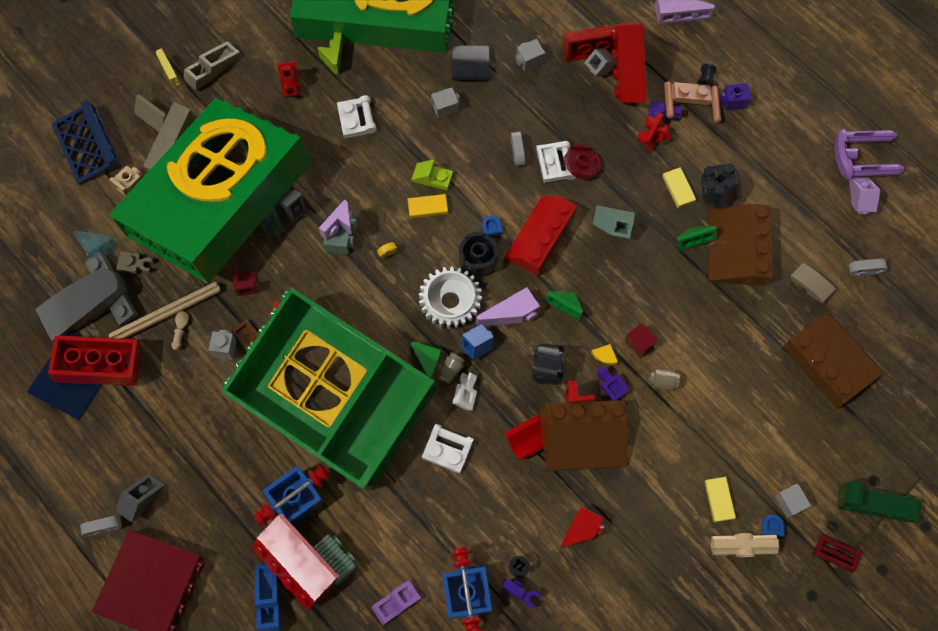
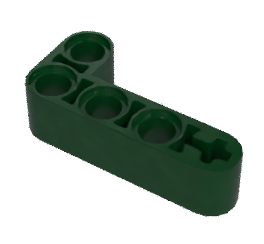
(857, 499)

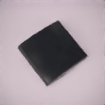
(470, 63)

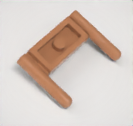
(692, 94)

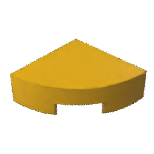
(605, 355)

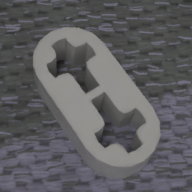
(517, 148)
(867, 267)
(101, 526)

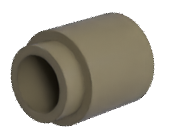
(664, 379)

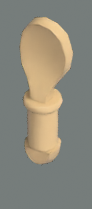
(181, 321)

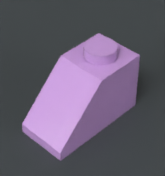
(864, 194)

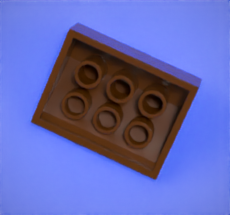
(742, 245)
(832, 360)
(584, 435)

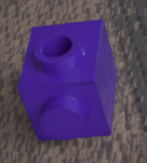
(736, 96)

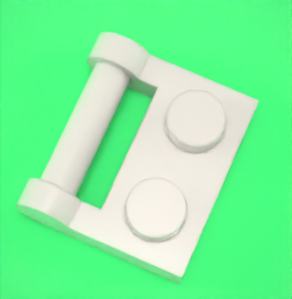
(350, 119)
(550, 163)
(446, 455)

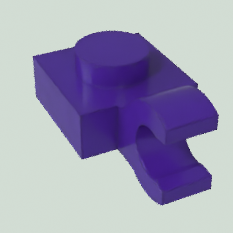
(660, 107)
(612, 386)
(515, 588)

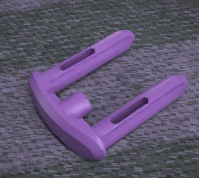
(845, 155)

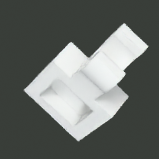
(464, 393)

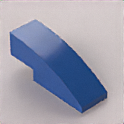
(267, 599)

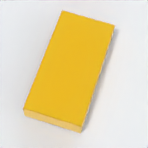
(427, 206)

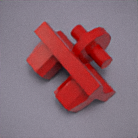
(289, 78)
(657, 132)

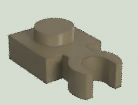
(132, 262)

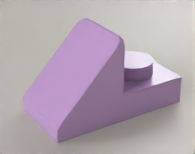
(337, 219)

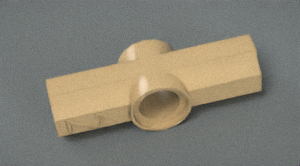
(744, 545)

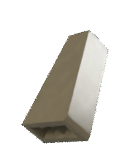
(174, 126)

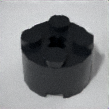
(721, 185)
(480, 264)
(549, 364)

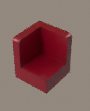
(244, 282)
(641, 340)

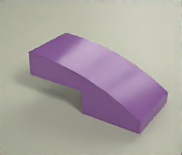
(396, 602)

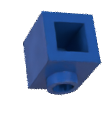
(477, 341)

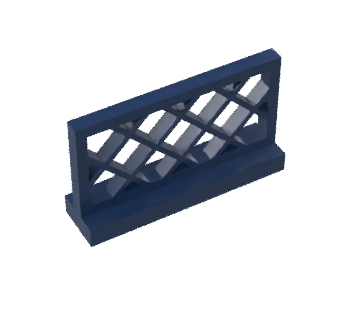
(101, 137)

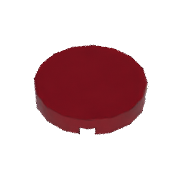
(582, 162)

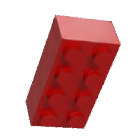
(95, 360)

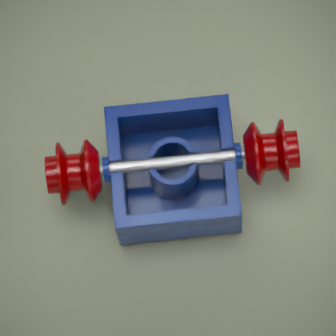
(293, 496)
(466, 591)

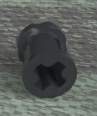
(707, 74)
(523, 561)

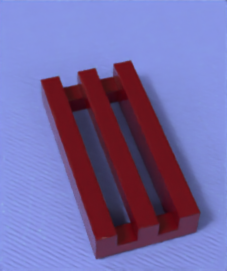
(819, 546)

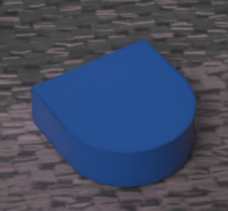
(492, 226)
(772, 525)

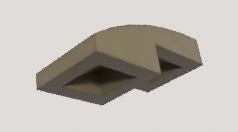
(816, 284)

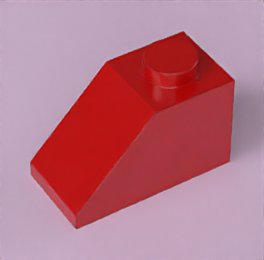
(583, 528)

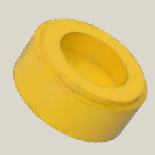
(387, 250)

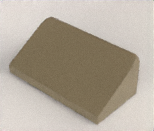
(149, 113)

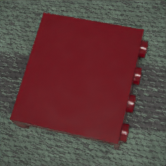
(148, 584)

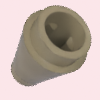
(452, 366)

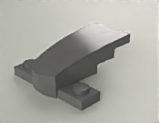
(87, 300)

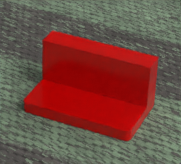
(571, 394)
(525, 438)

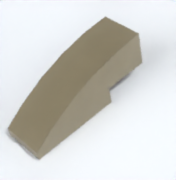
(210, 65)

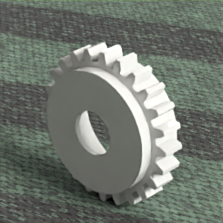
(450, 282)

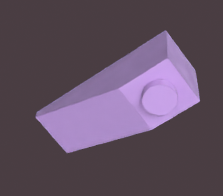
(682, 10)
(514, 309)

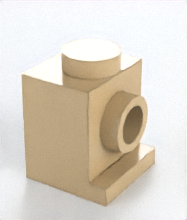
(126, 179)

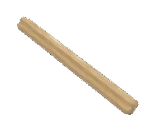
(166, 311)

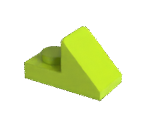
(332, 55)
(429, 175)

